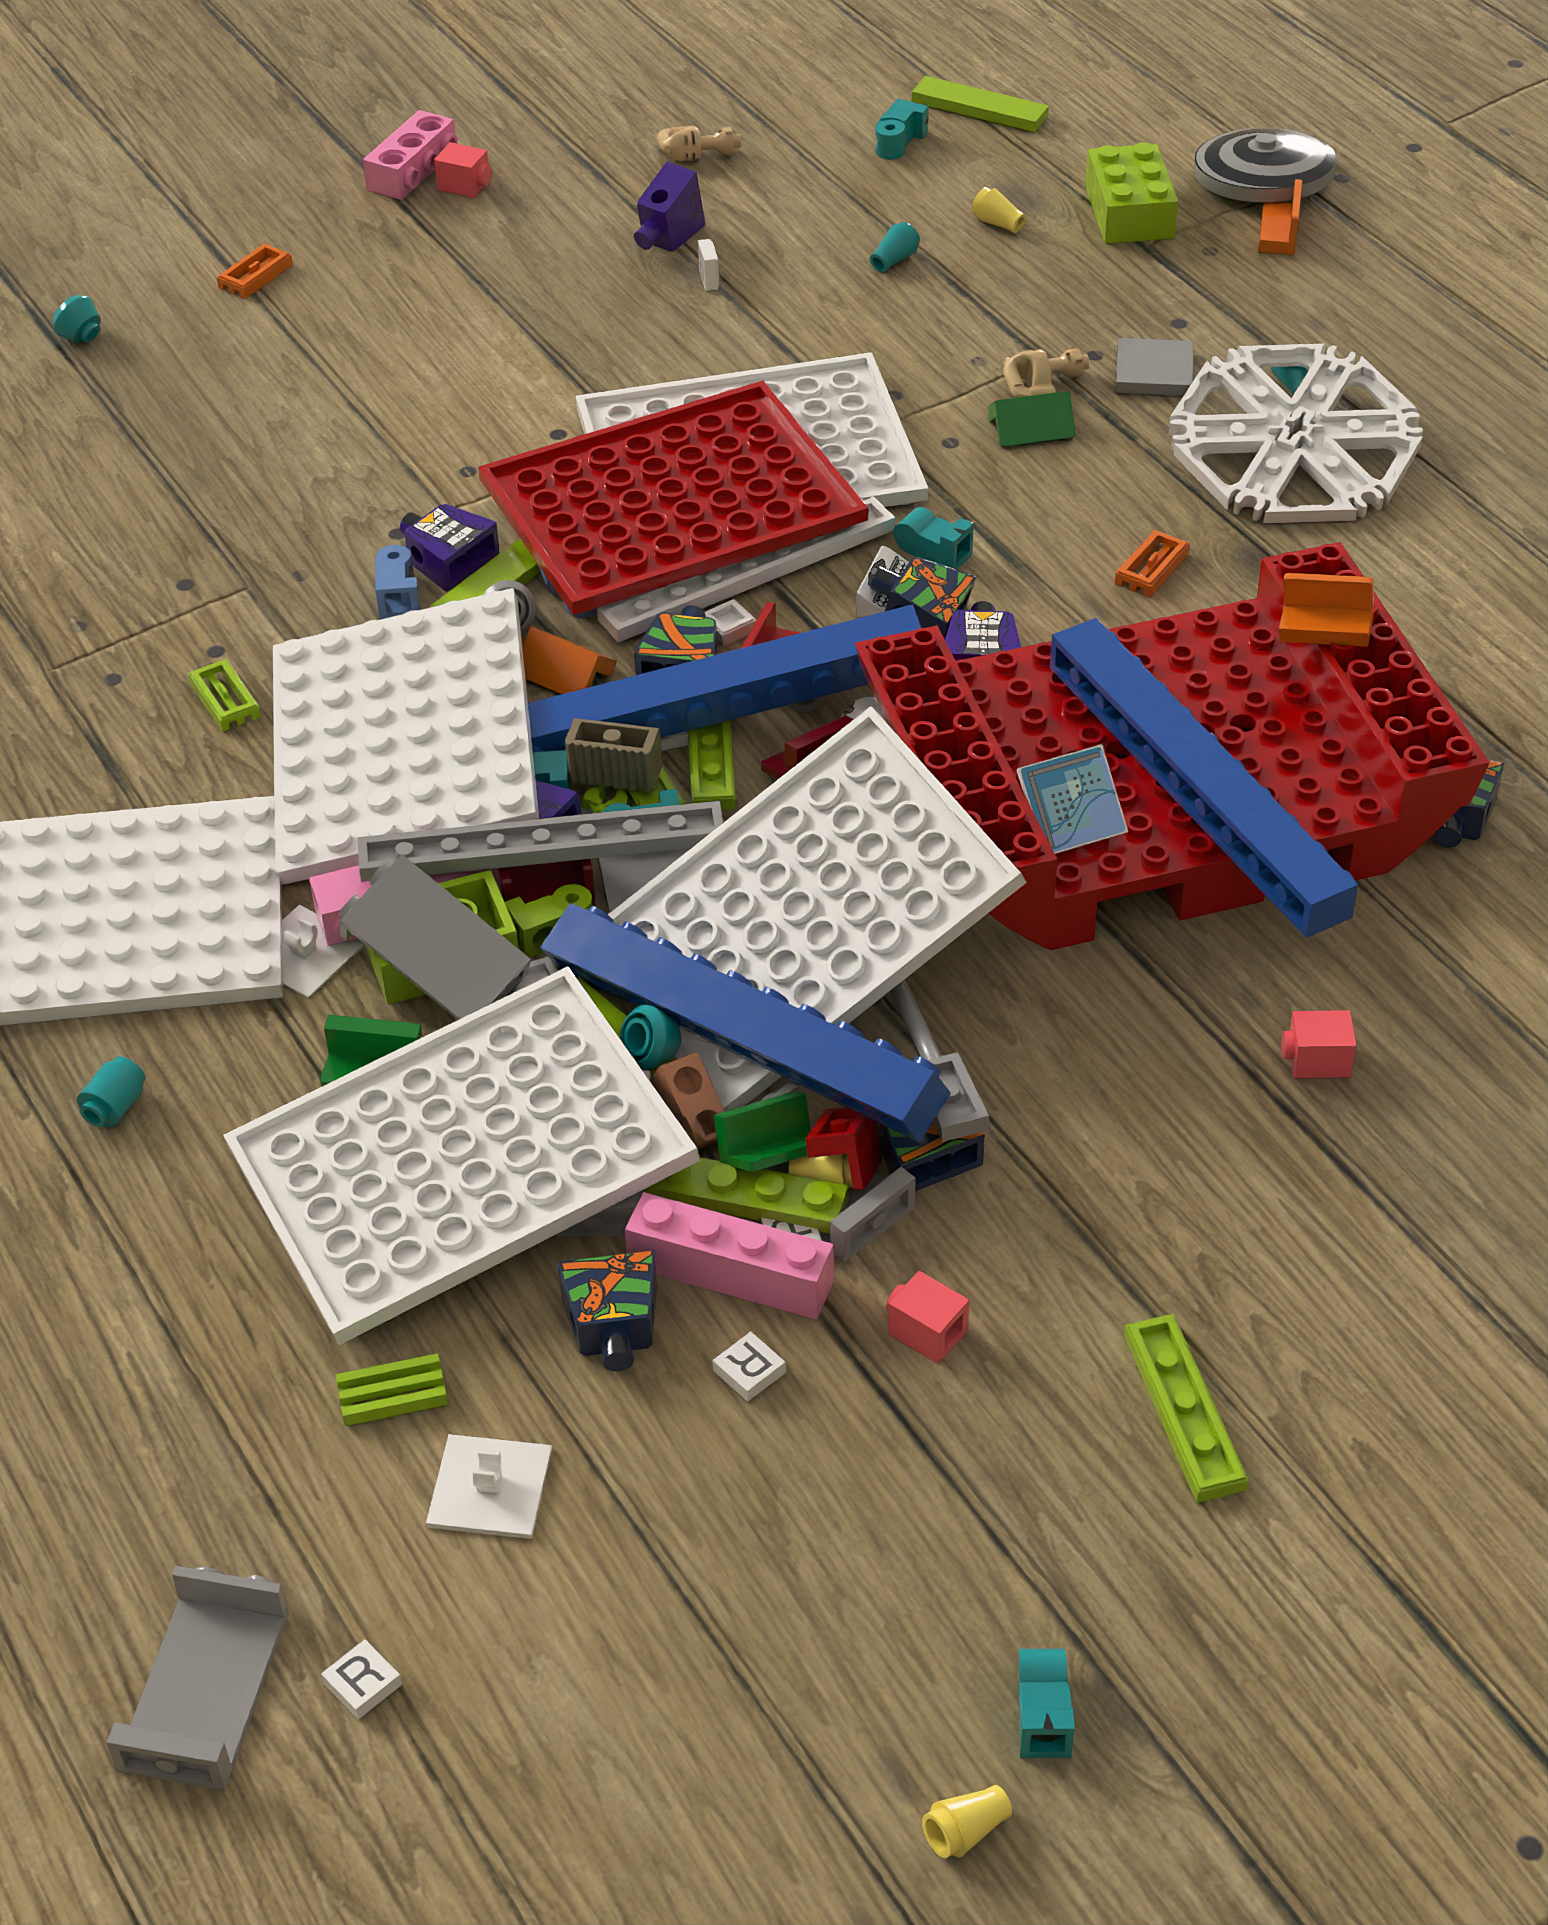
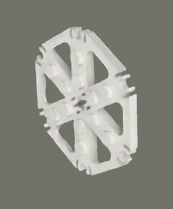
(1322, 436)

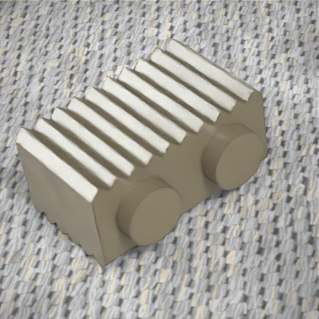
(613, 755)

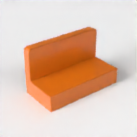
(1280, 224)
(1327, 609)
(561, 663)

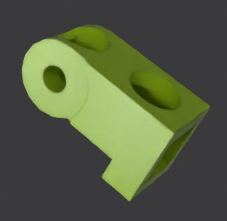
(538, 918)

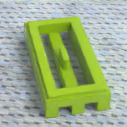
(233, 712)
(389, 1383)

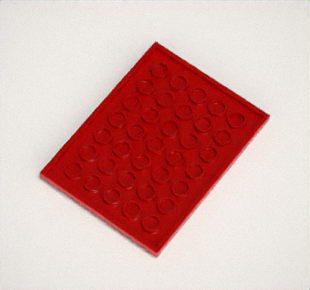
(671, 496)

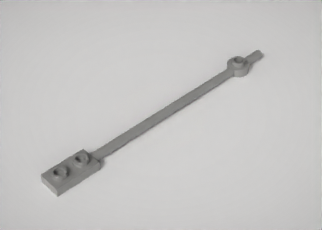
(963, 1110)

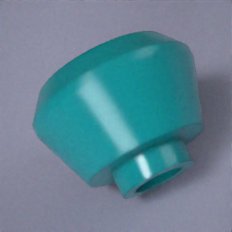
(77, 319)
(650, 1036)

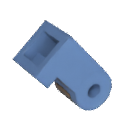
(395, 582)

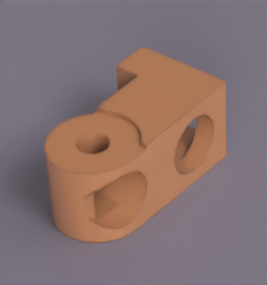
(690, 1097)

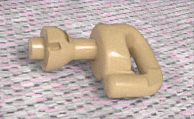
(686, 142)
(1038, 370)

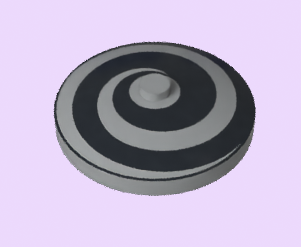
(1264, 164)

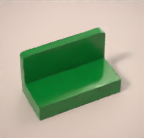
(1033, 419)
(359, 1041)
(764, 1132)

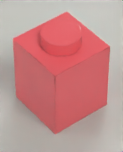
(462, 170)
(1320, 1044)
(927, 1316)

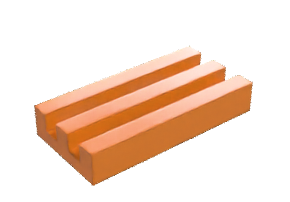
(255, 270)
(1159, 565)

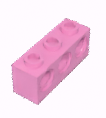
(408, 154)

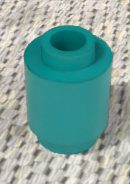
(111, 1092)

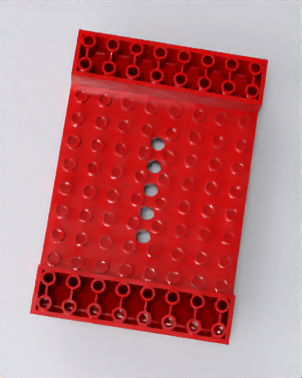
(1333, 731)

